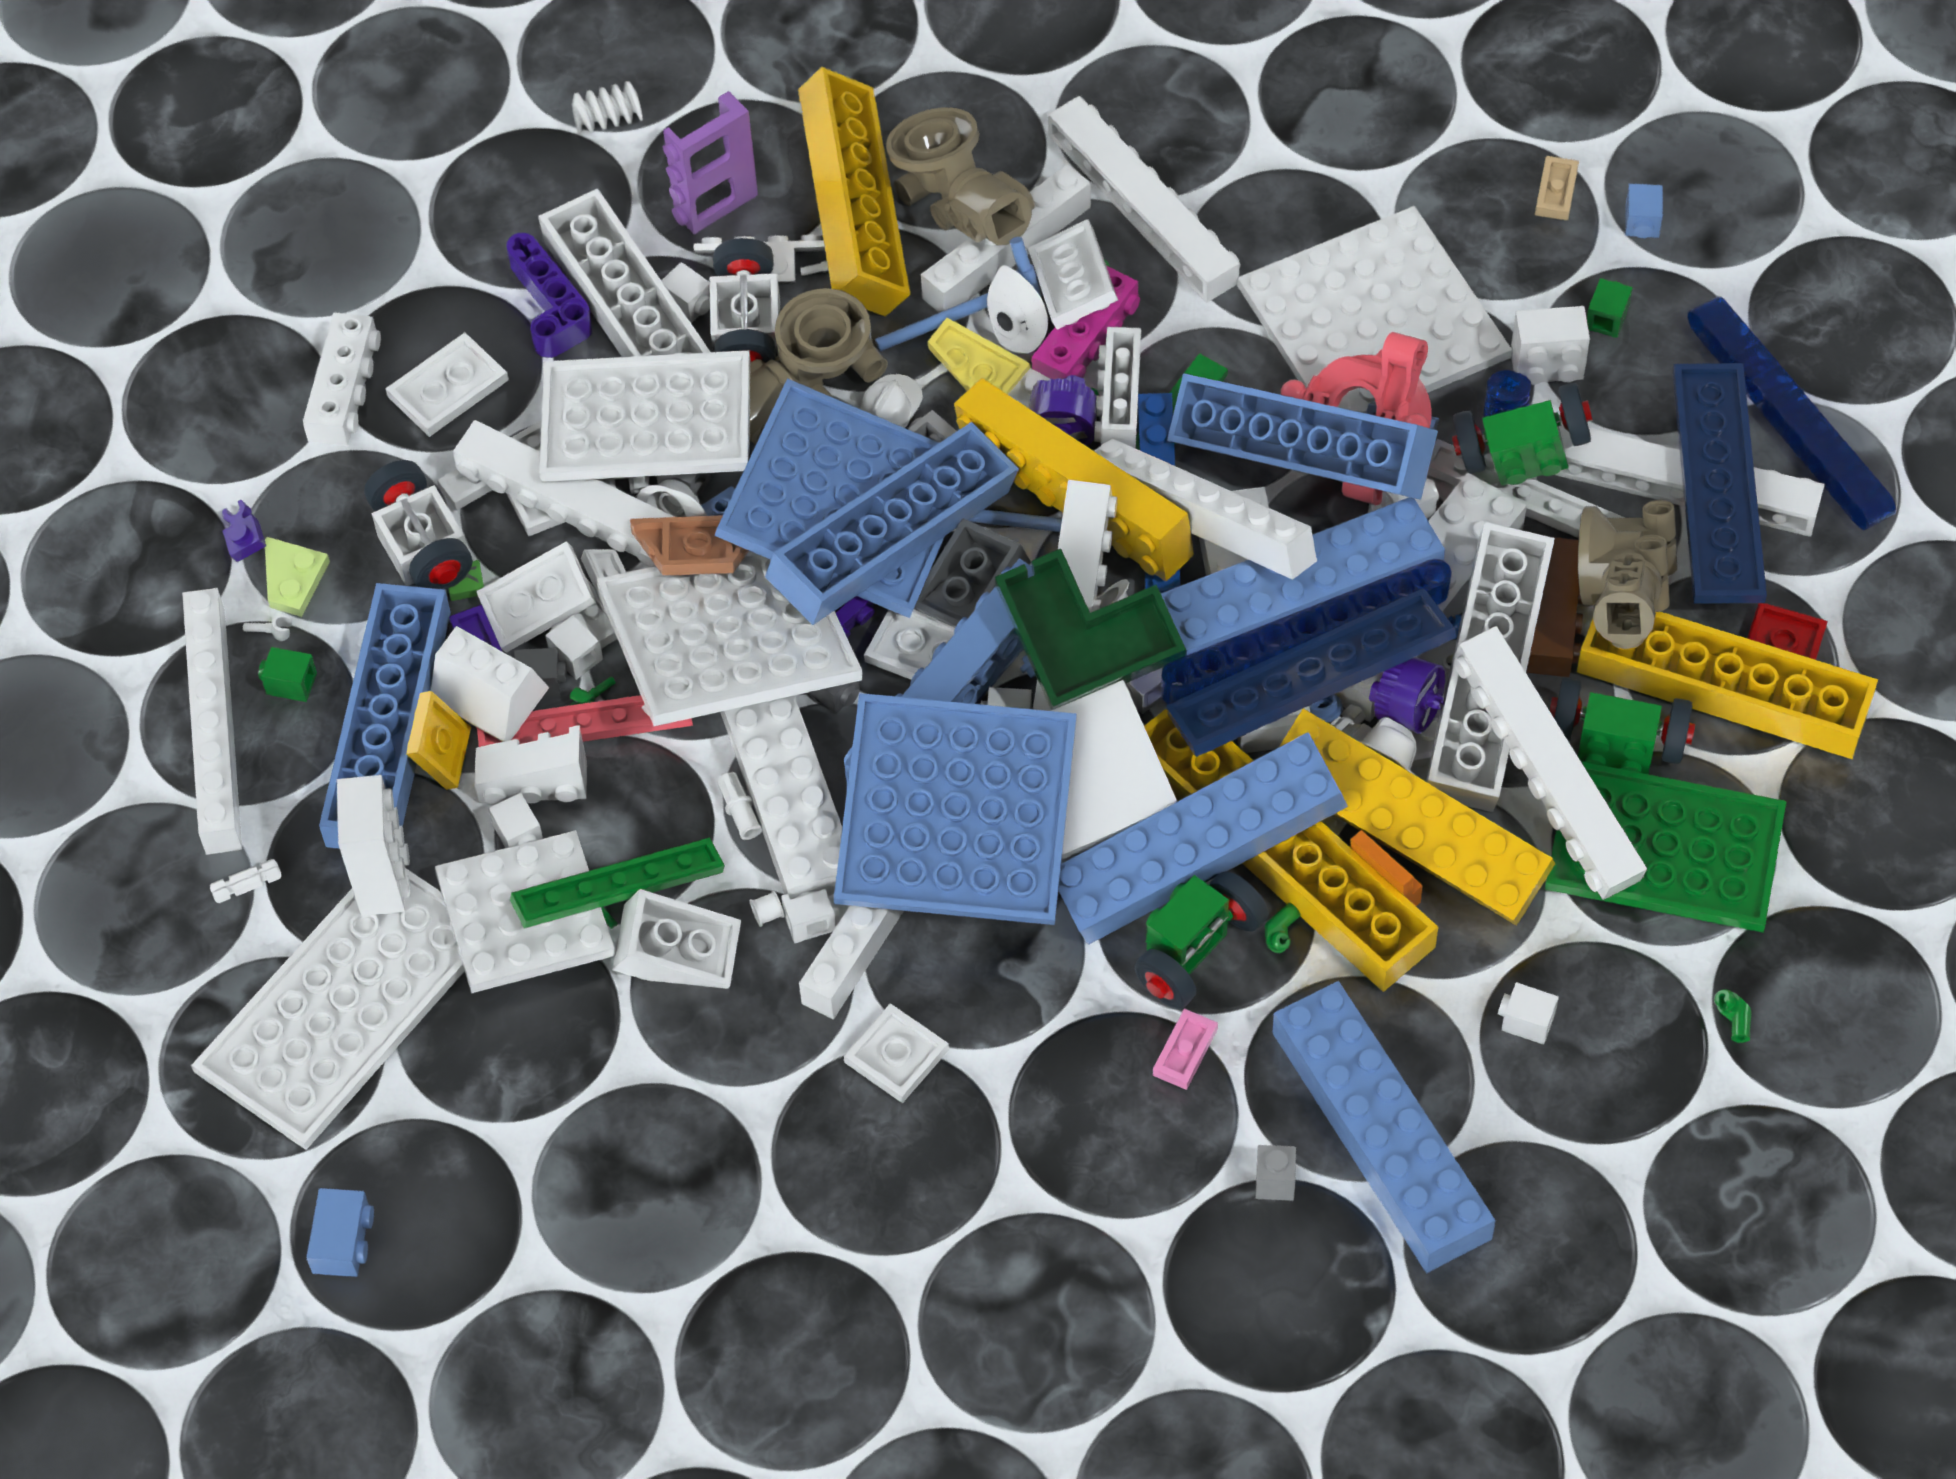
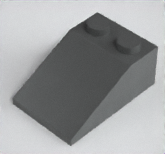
(966, 572)

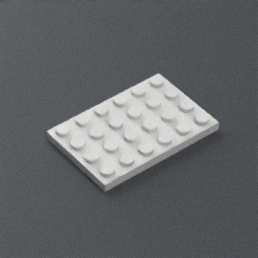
(645, 416)

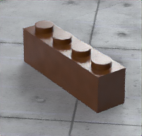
(1558, 620)

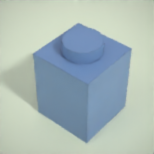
(1643, 210)

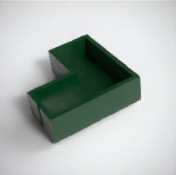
(1079, 649)

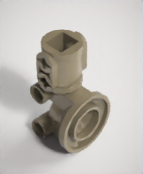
(939, 159)
(816, 341)
(1627, 570)

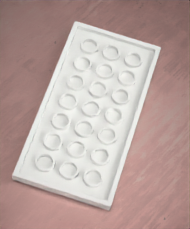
(335, 1012)

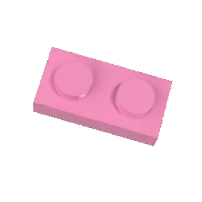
(1185, 1049)

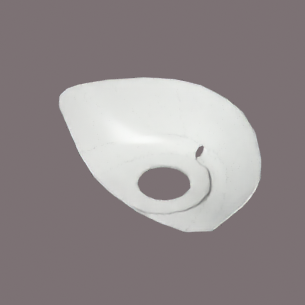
(1021, 302)

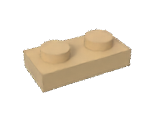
(1557, 188)

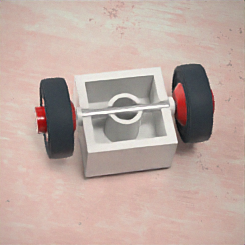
(744, 299)
(417, 527)

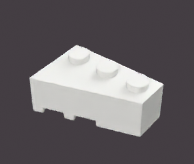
(538, 769)

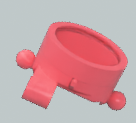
(1389, 377)

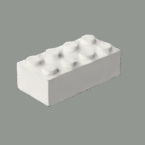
(372, 845)

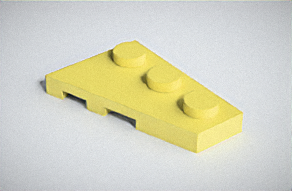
(974, 357)

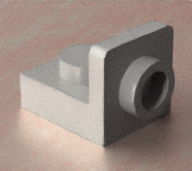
(932, 427)

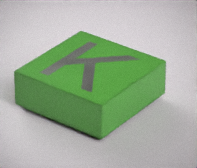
(469, 585)

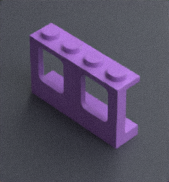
(735, 165)

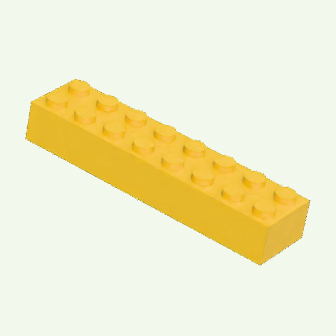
(853, 191)
(1145, 522)
(1738, 681)
(1428, 824)

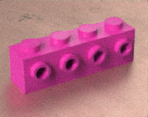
(1076, 345)

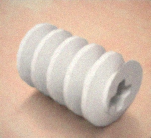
(606, 107)

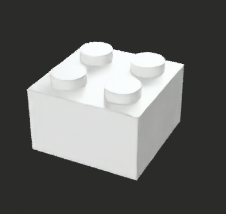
(1550, 344)

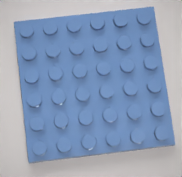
(811, 464)
(956, 809)

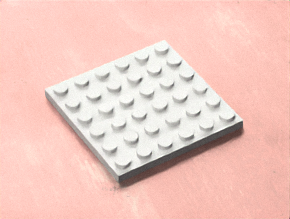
(1363, 287)
(720, 640)

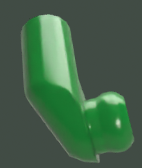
(1276, 928)
(1737, 1012)

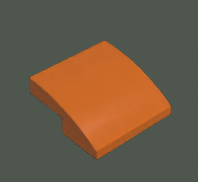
(1387, 867)

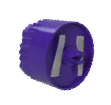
(1067, 406)
(1410, 693)

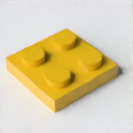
(438, 740)

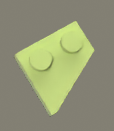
(292, 575)

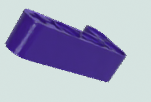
(565, 314)

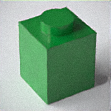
(1609, 307)
(288, 674)

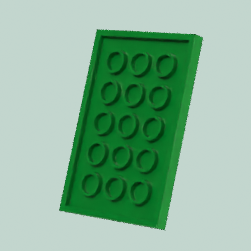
(1702, 846)

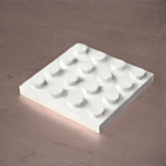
(487, 928)

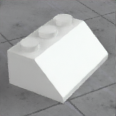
(485, 685)

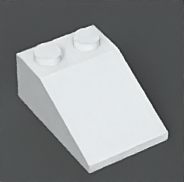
(675, 942)

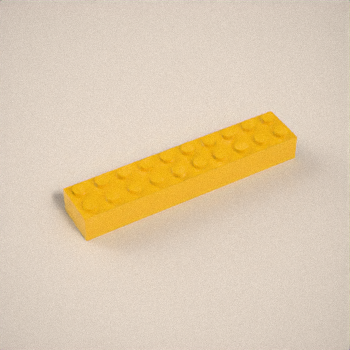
(1314, 872)

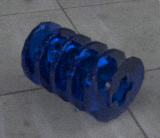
(1506, 392)

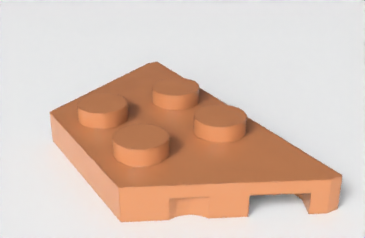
(687, 545)

